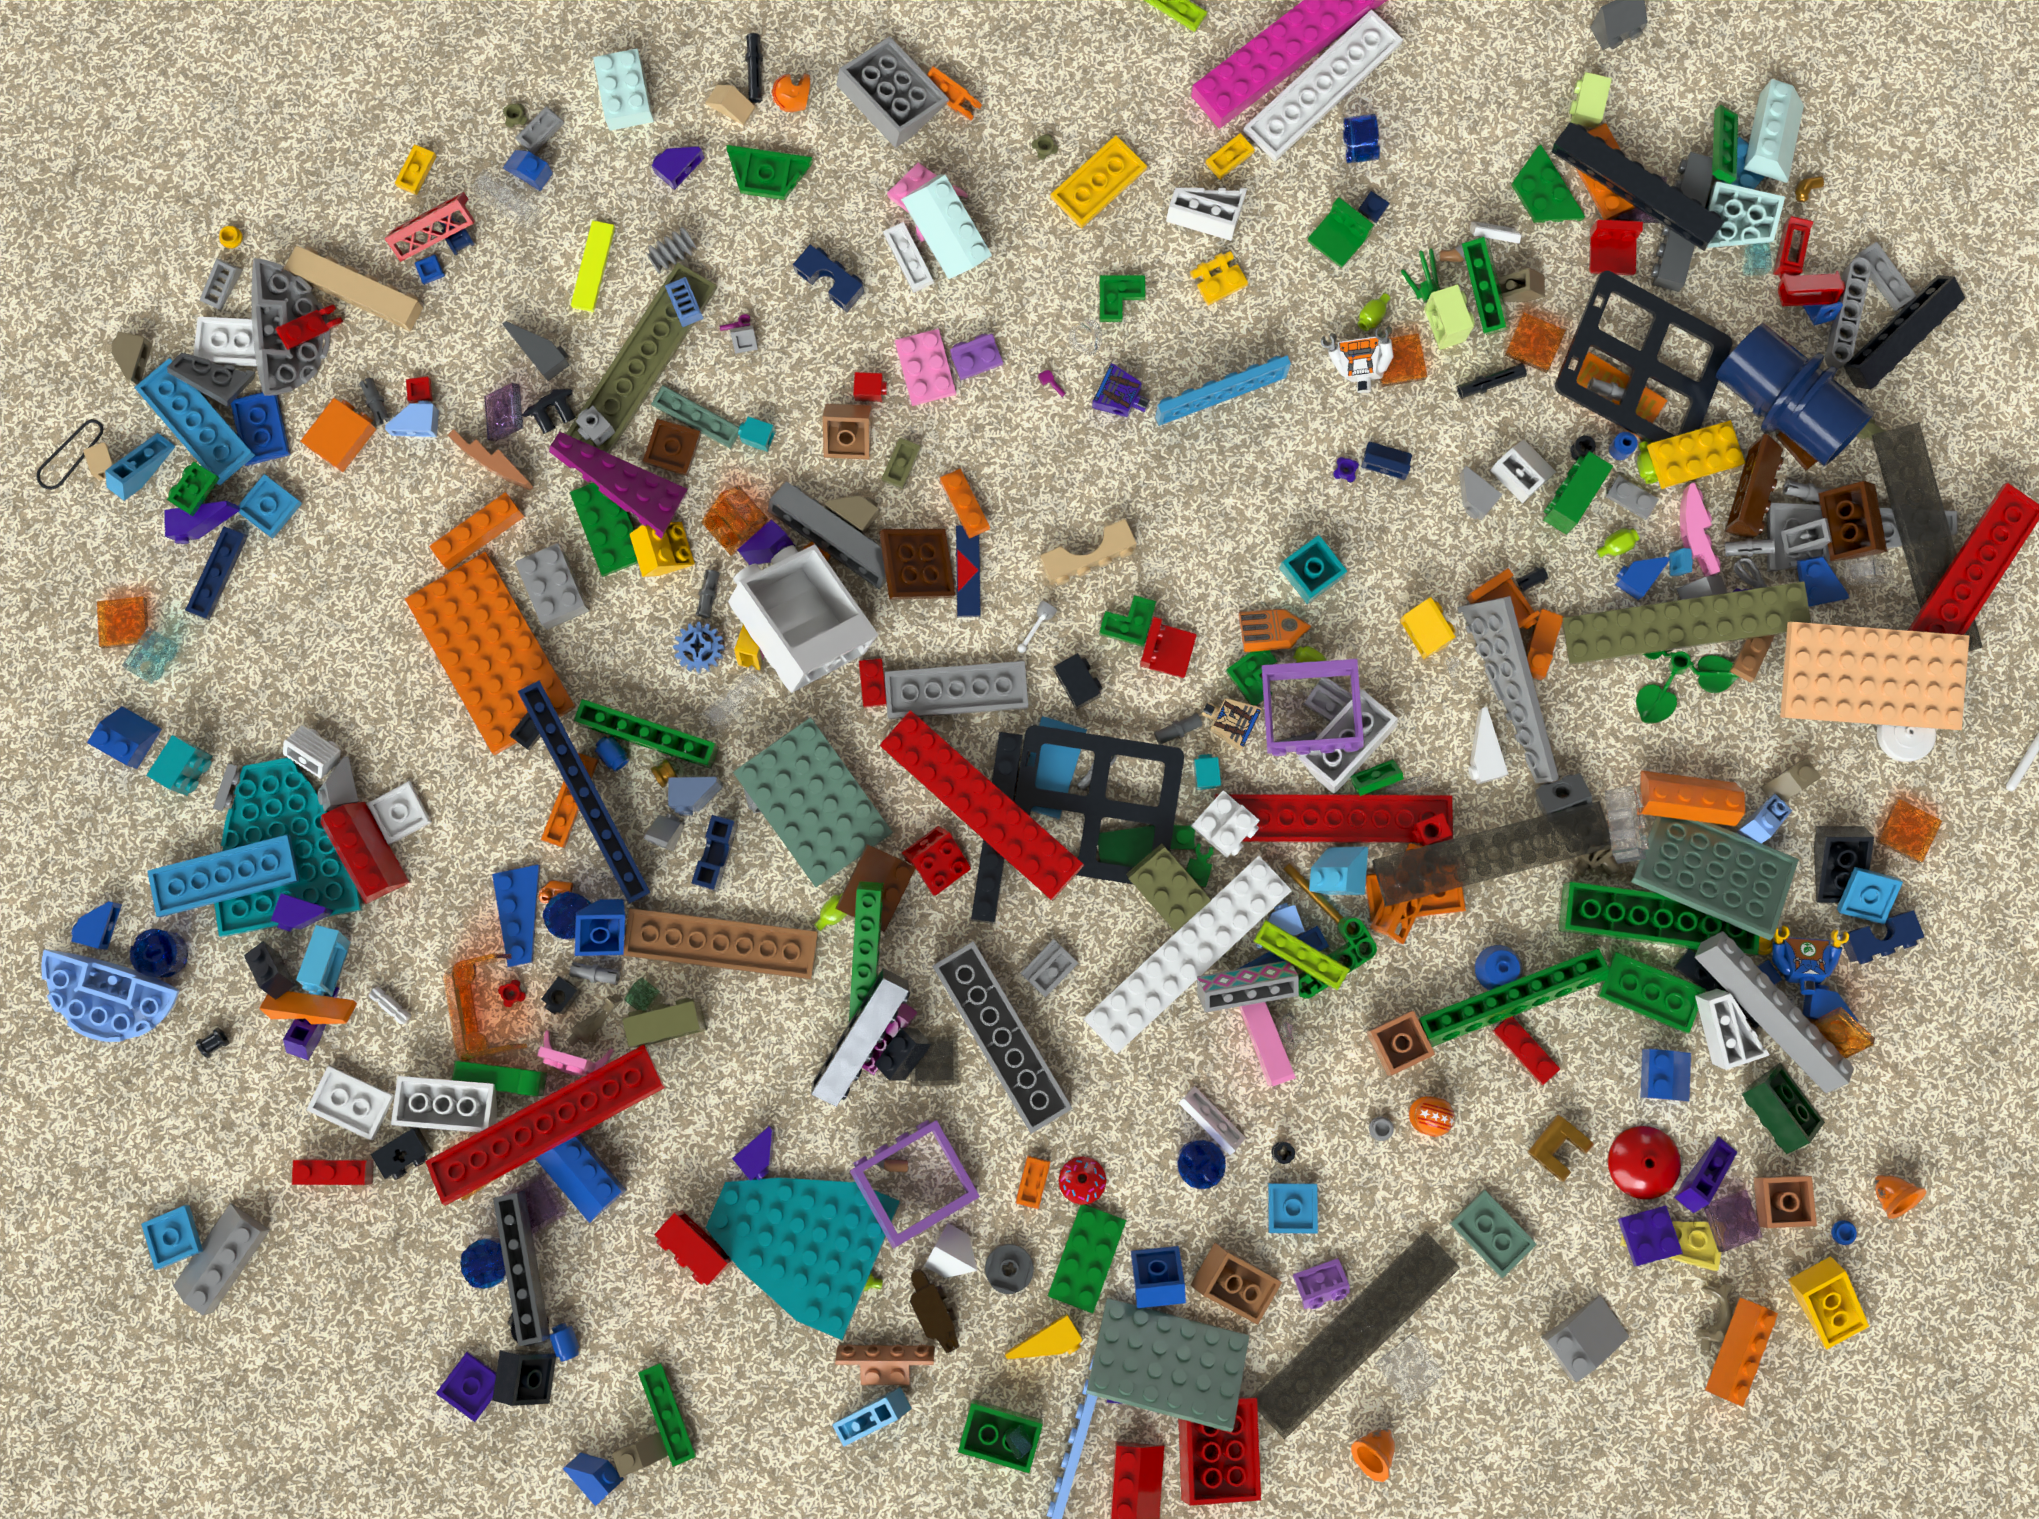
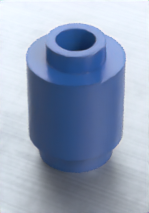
(1623, 445)
(611, 753)
(564, 1342)

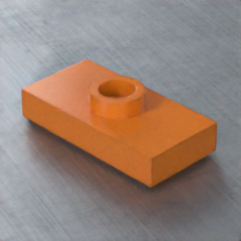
(1033, 1182)

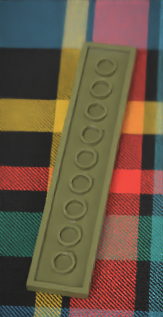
(643, 357)
(1685, 623)

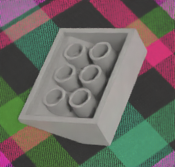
(891, 91)

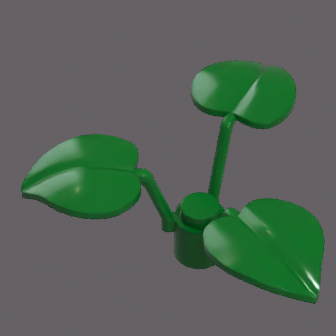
(1658, 705)

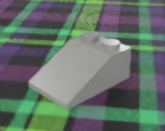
(1585, 1339)

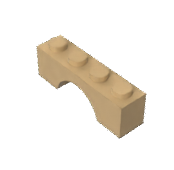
(1061, 564)

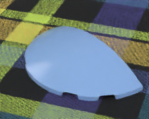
(104, 997)

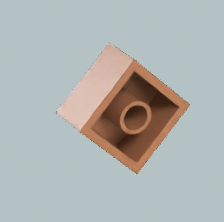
(1400, 1043)
(1785, 1201)

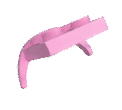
(911, 181)
(569, 1063)

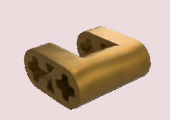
(1550, 1142)

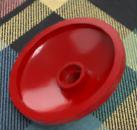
(1628, 1160)

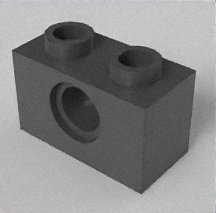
(1570, 785)

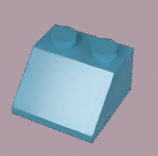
(1340, 871)

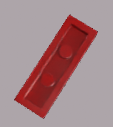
(1526, 1050)

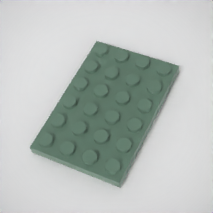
(812, 802)
(1717, 873)
(1168, 1365)

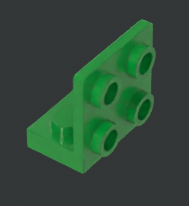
(1341, 233)
(192, 488)

